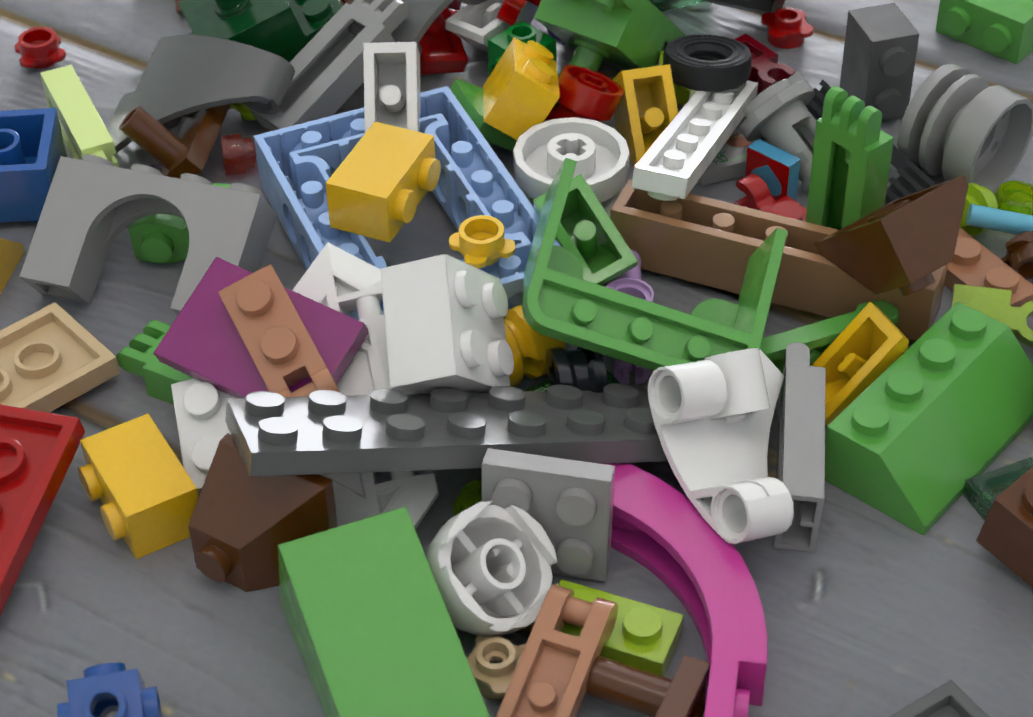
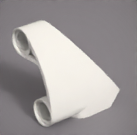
(716, 439)

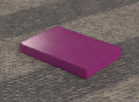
(211, 350)

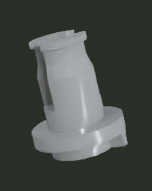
(784, 121)

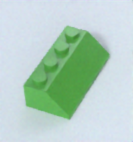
(933, 419)

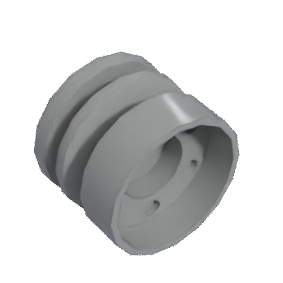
(966, 128)

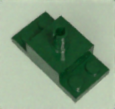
(270, 25)

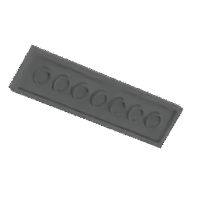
(438, 429)

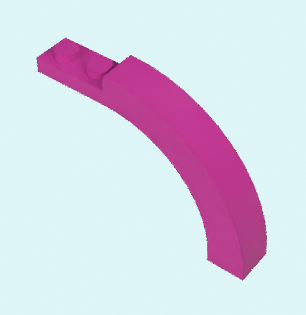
(708, 577)

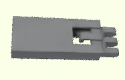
(333, 62)
(801, 446)

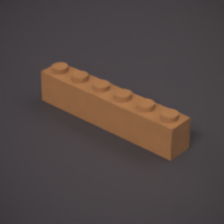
(713, 240)

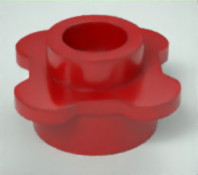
(787, 27)
(39, 48)

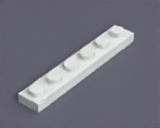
(691, 142)

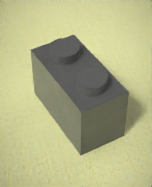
(880, 58)

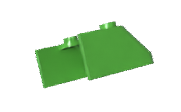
(629, 327)

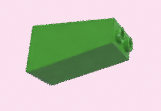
(375, 623)

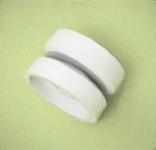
(596, 147)

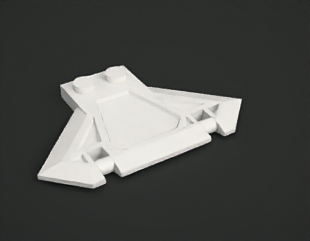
(344, 285)

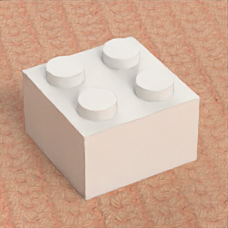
(445, 326)

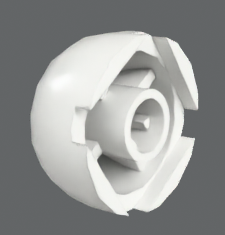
(492, 568)

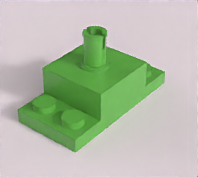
(611, 30)

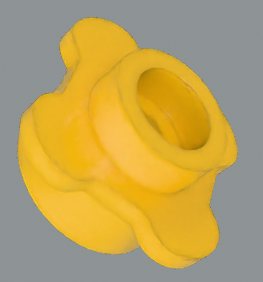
(482, 241)

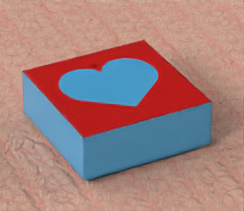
(775, 167)

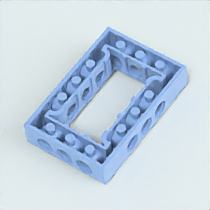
(471, 183)

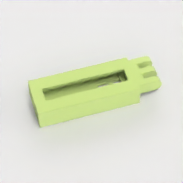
(78, 118)

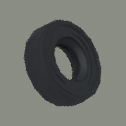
(708, 62)

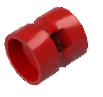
(586, 95)

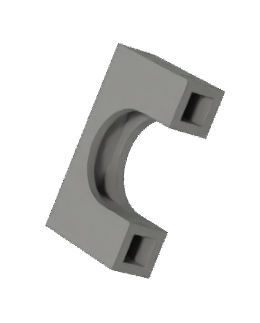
(97, 200)

